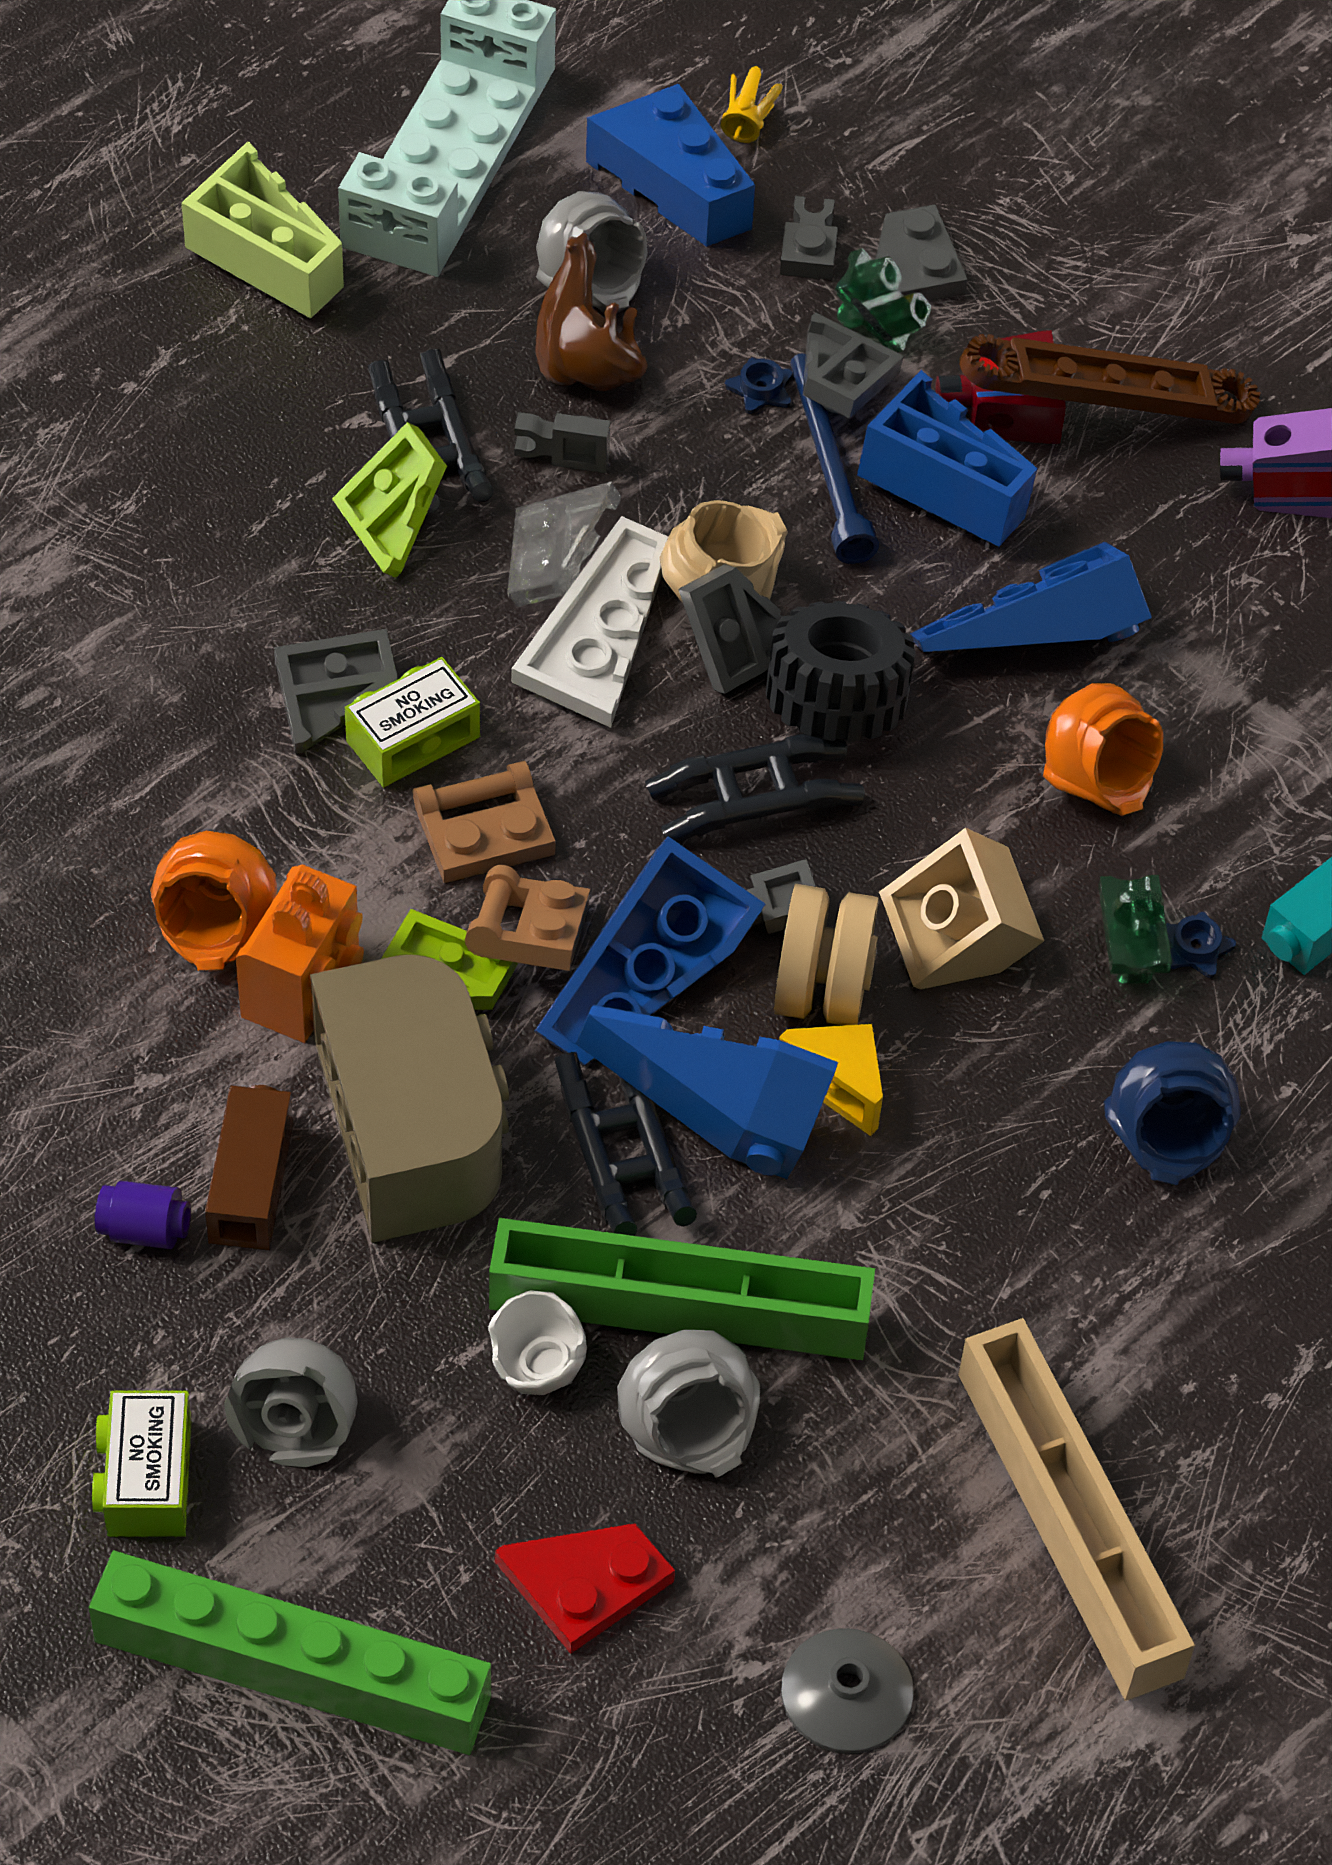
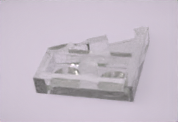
(554, 540)

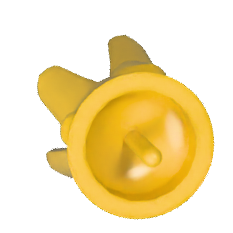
(743, 117)

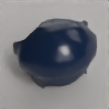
(1174, 1109)

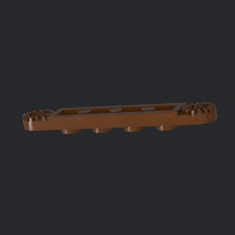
(1109, 379)

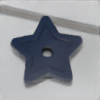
(761, 372)
(1204, 931)

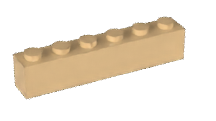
(1075, 1510)

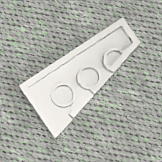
(595, 629)

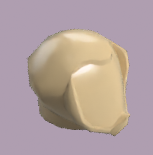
(728, 535)

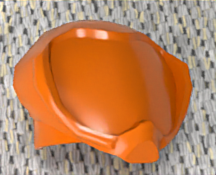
(1103, 748)
(211, 896)

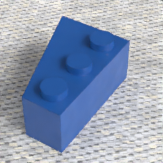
(676, 161)
(947, 464)

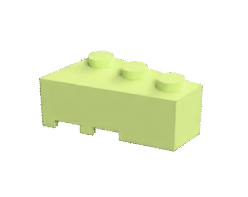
(263, 235)

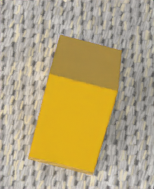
(856, 1082)

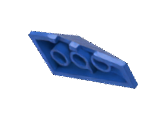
(658, 942)
(736, 1096)

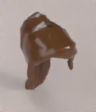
(575, 339)

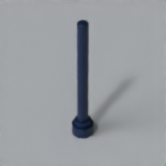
(852, 535)

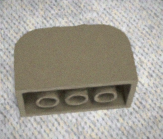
(411, 1091)

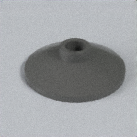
(841, 1716)

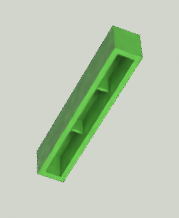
(686, 1287)
(291, 1652)

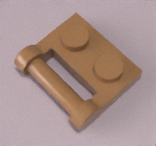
(487, 837)
(547, 927)

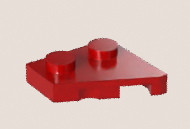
(586, 1578)

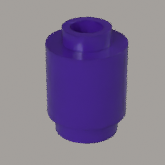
(142, 1214)

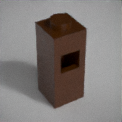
(249, 1167)

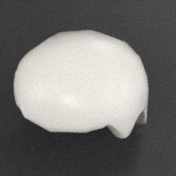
(537, 1342)

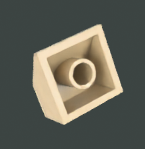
(961, 912)

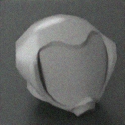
(616, 239)
(690, 1402)

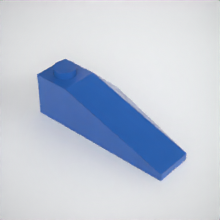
(1077, 600)

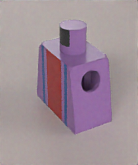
(1287, 463)

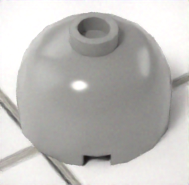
(293, 1401)

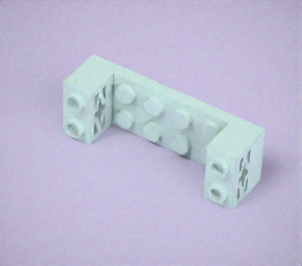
(454, 138)

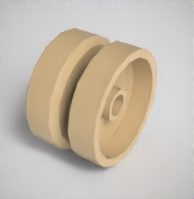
(826, 955)

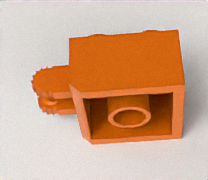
(304, 932)

